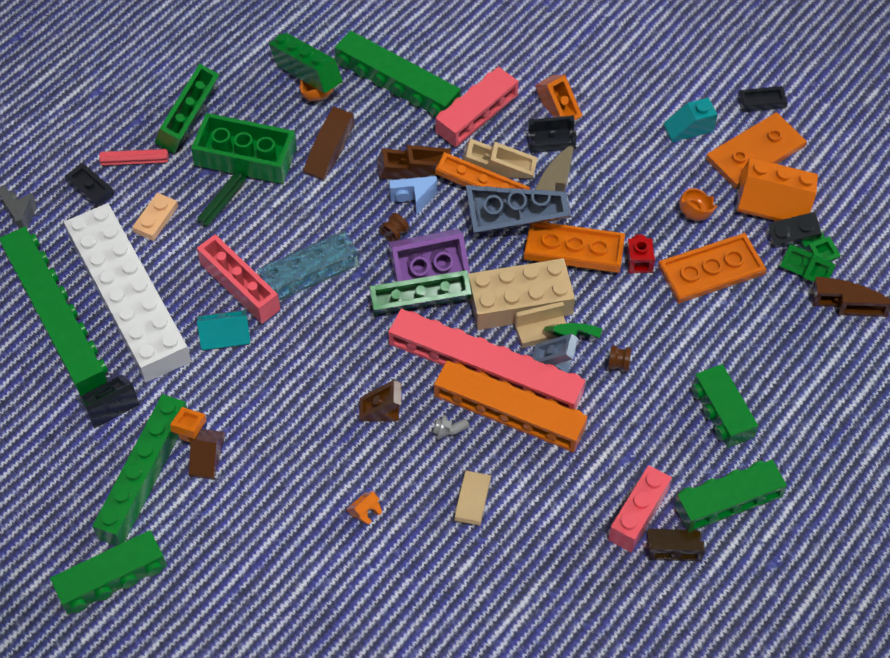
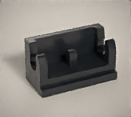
(551, 134)

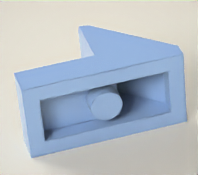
(420, 190)

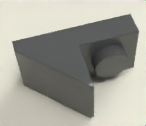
(20, 209)

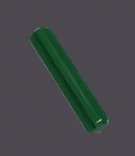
(221, 199)

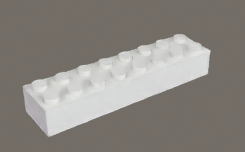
(127, 292)

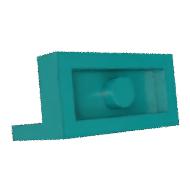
(223, 329)

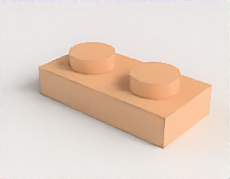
(155, 216)

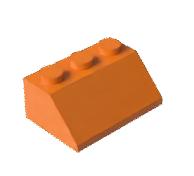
(775, 190)

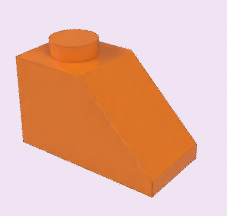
(558, 96)

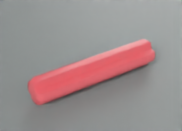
(134, 157)

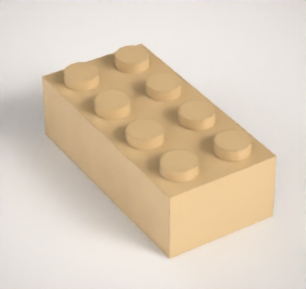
(508, 290)

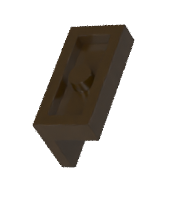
(675, 545)

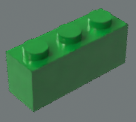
(724, 406)

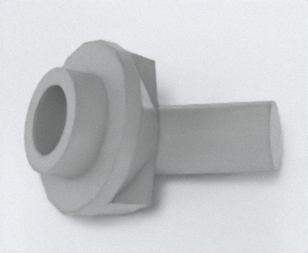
(444, 428)

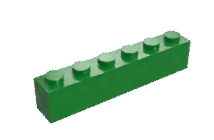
(395, 74)
(139, 473)

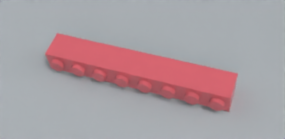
(441, 343)

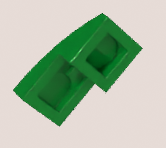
(822, 247)
(806, 263)
(575, 328)

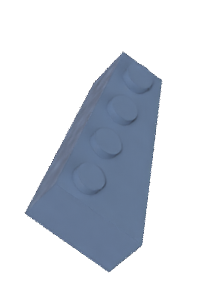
(513, 207)

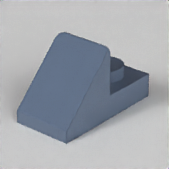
(556, 351)

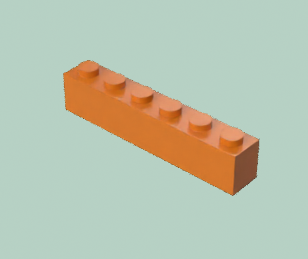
(510, 406)

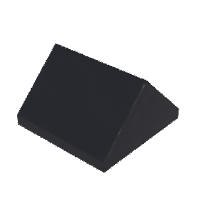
(108, 401)

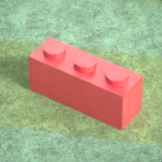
(639, 508)

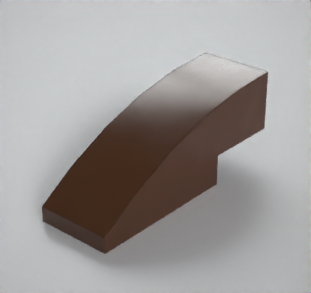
(329, 143)
(409, 163)
(849, 298)

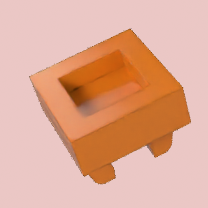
(187, 424)
(359, 508)

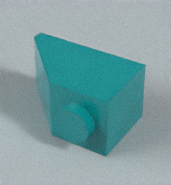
(691, 120)

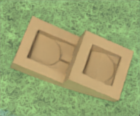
(472, 498)

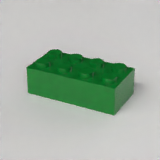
(244, 147)

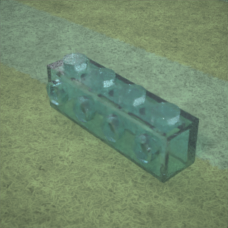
(310, 265)

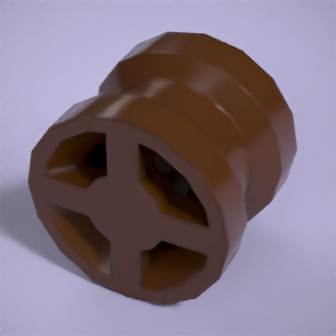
(394, 227)
(619, 358)

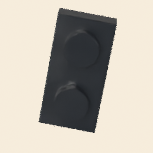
(89, 185)
(795, 229)

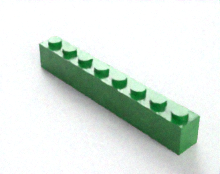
(53, 311)

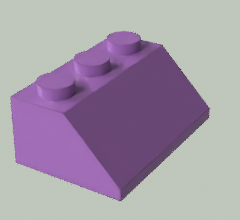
(429, 255)

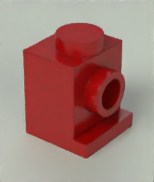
(640, 254)

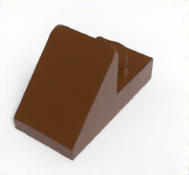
(381, 403)

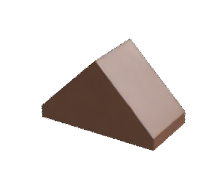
(205, 453)

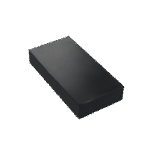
(762, 99)

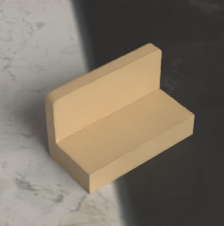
(531, 323)

